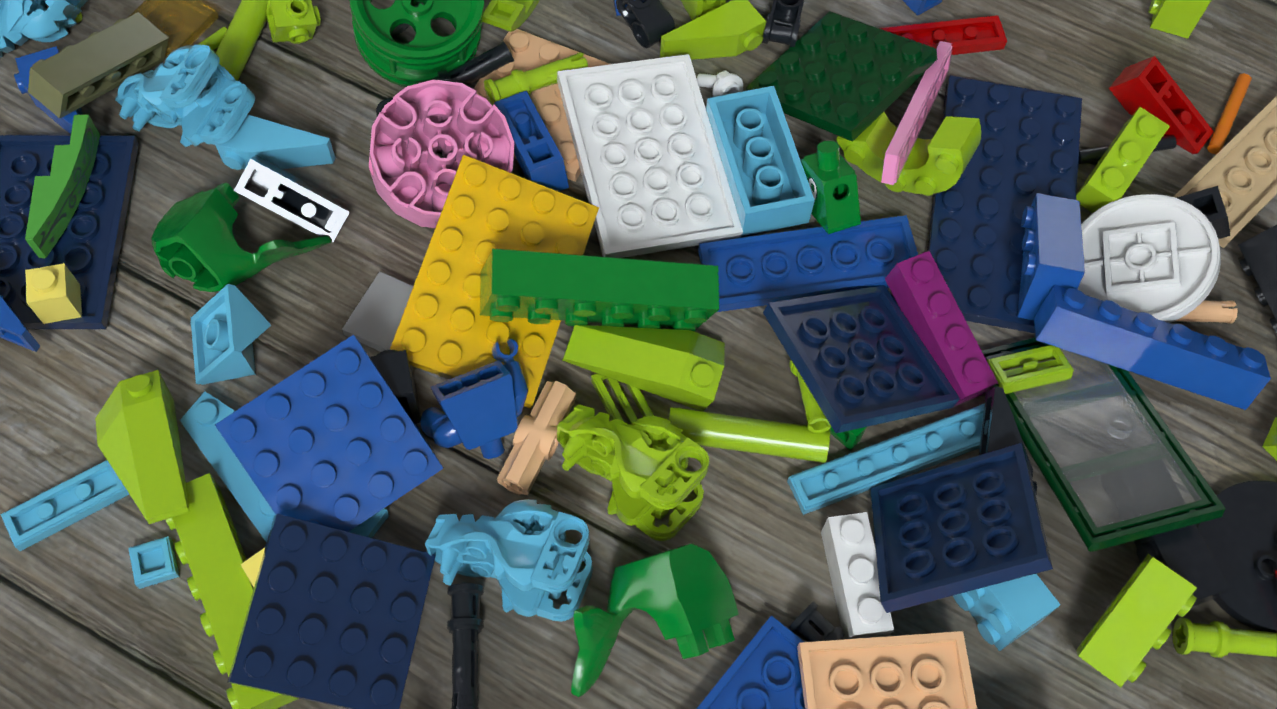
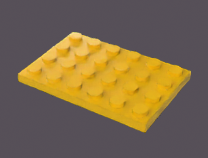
(485, 213)

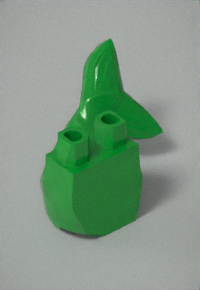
(200, 247)
(677, 588)

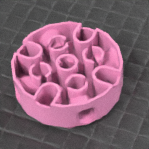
(427, 121)

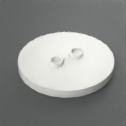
(1150, 255)

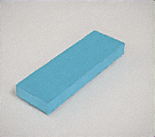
(63, 505)

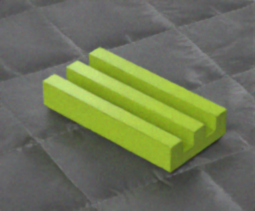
(1032, 373)
(608, 403)

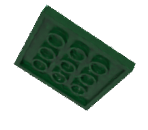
(844, 74)

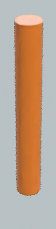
(1229, 113)

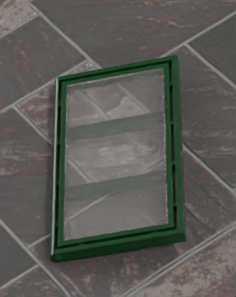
(1108, 453)

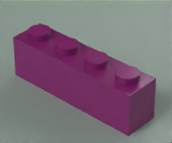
(940, 325)

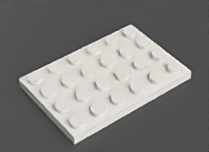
(648, 156)

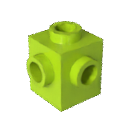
(292, 20)

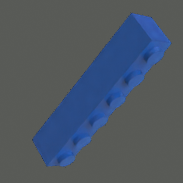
(1151, 347)

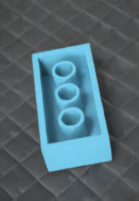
(760, 160)

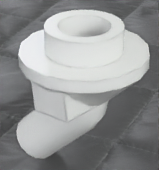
(722, 83)

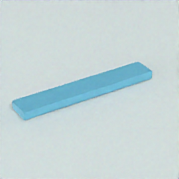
(887, 460)

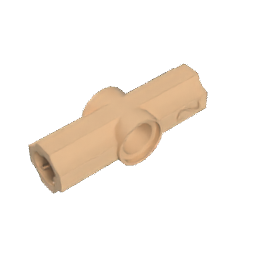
(536, 438)

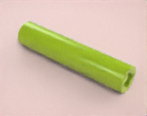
(242, 36)
(751, 435)

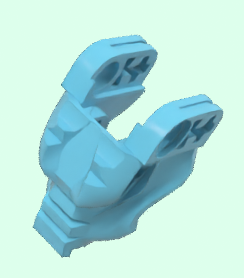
(33, 20)
(188, 92)
(521, 550)

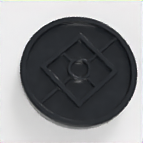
(1247, 552)

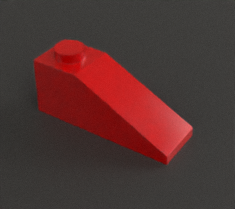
(1153, 89)

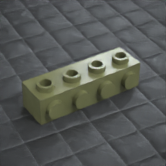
(96, 64)

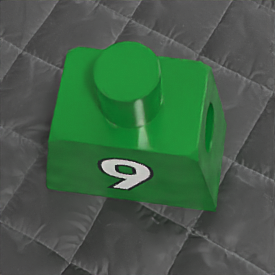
(833, 188)

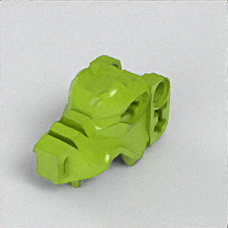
(642, 462)

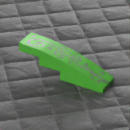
(59, 194)

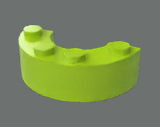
(932, 163)

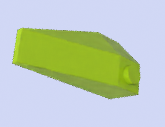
(659, 361)
(143, 445)

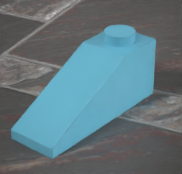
(275, 143)

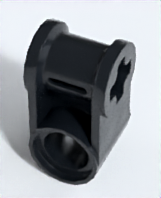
(646, 20)
(783, 22)

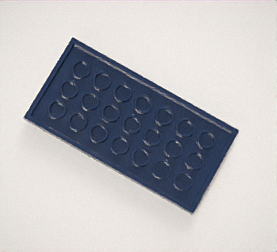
(976, 225)

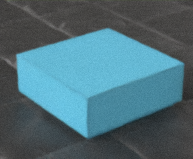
(153, 562)

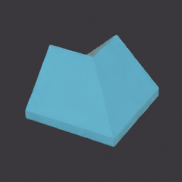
(224, 337)

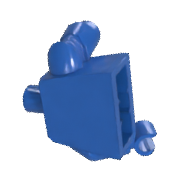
(479, 405)

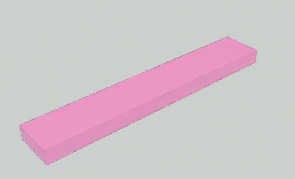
(915, 115)

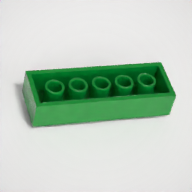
(597, 290)

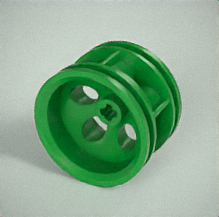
(427, 52)

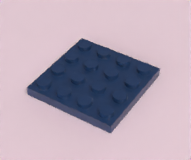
(860, 357)
(957, 529)
(332, 617)

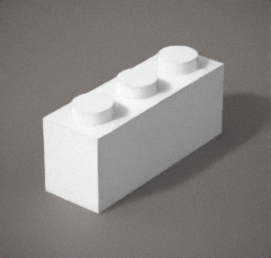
(854, 576)

